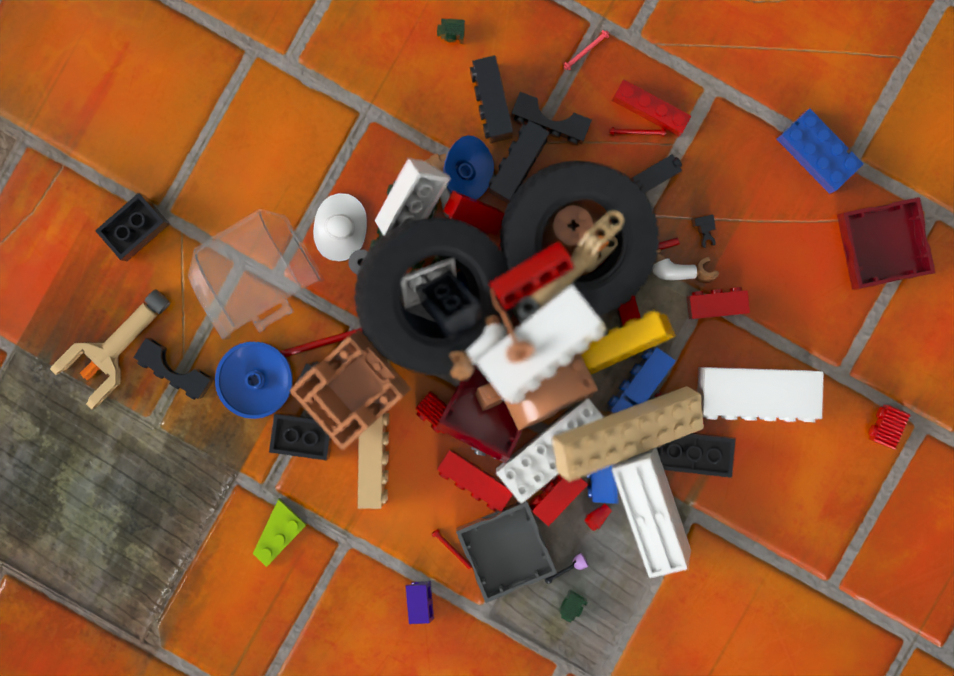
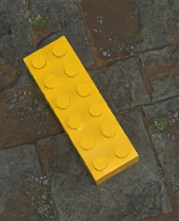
(627, 341)

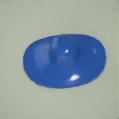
(469, 167)

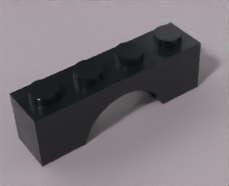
(572, 128)
(153, 355)

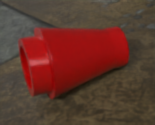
(597, 517)

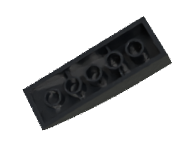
(699, 454)

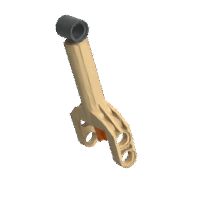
(583, 259)
(105, 355)

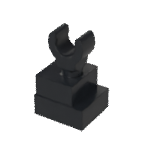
(705, 225)

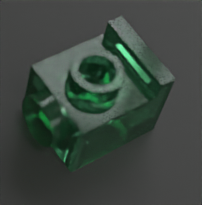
(451, 30)
(572, 606)

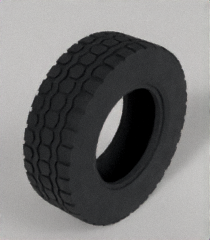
(577, 180)
(381, 280)

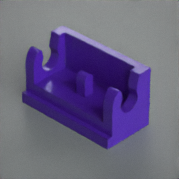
(419, 602)

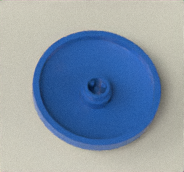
(253, 380)

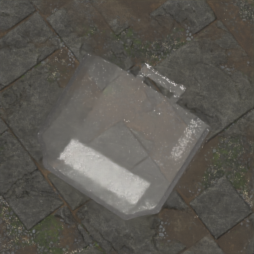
(251, 271)

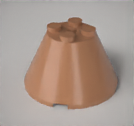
(581, 214)

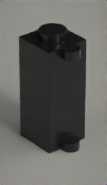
(658, 173)

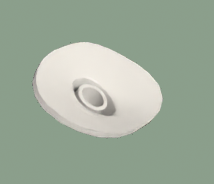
(340, 227)

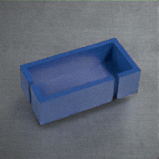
(819, 151)
(643, 380)

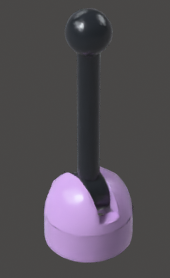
(579, 563)

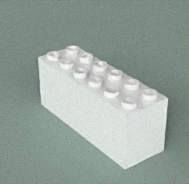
(556, 333)
(760, 394)
(535, 461)
(652, 513)

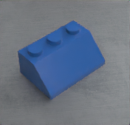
(603, 486)

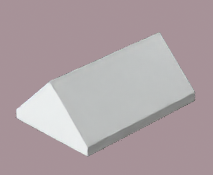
(419, 278)

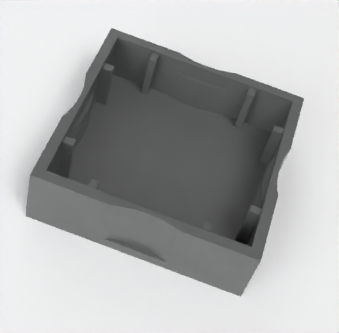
(506, 550)

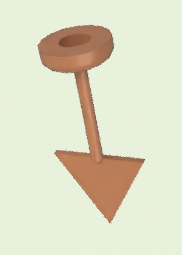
(519, 350)

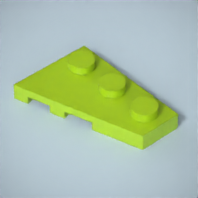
(278, 532)

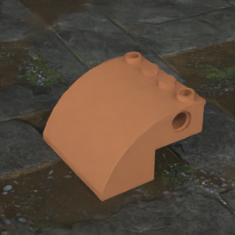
(566, 387)
(350, 389)

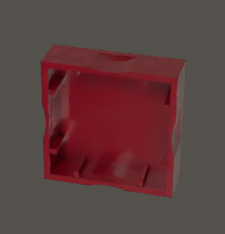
(885, 243)
(487, 430)

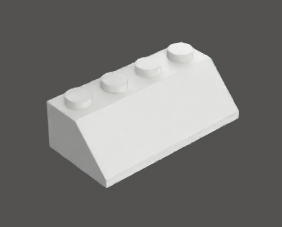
(412, 195)

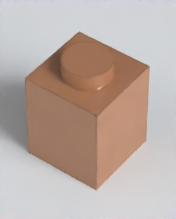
(488, 396)

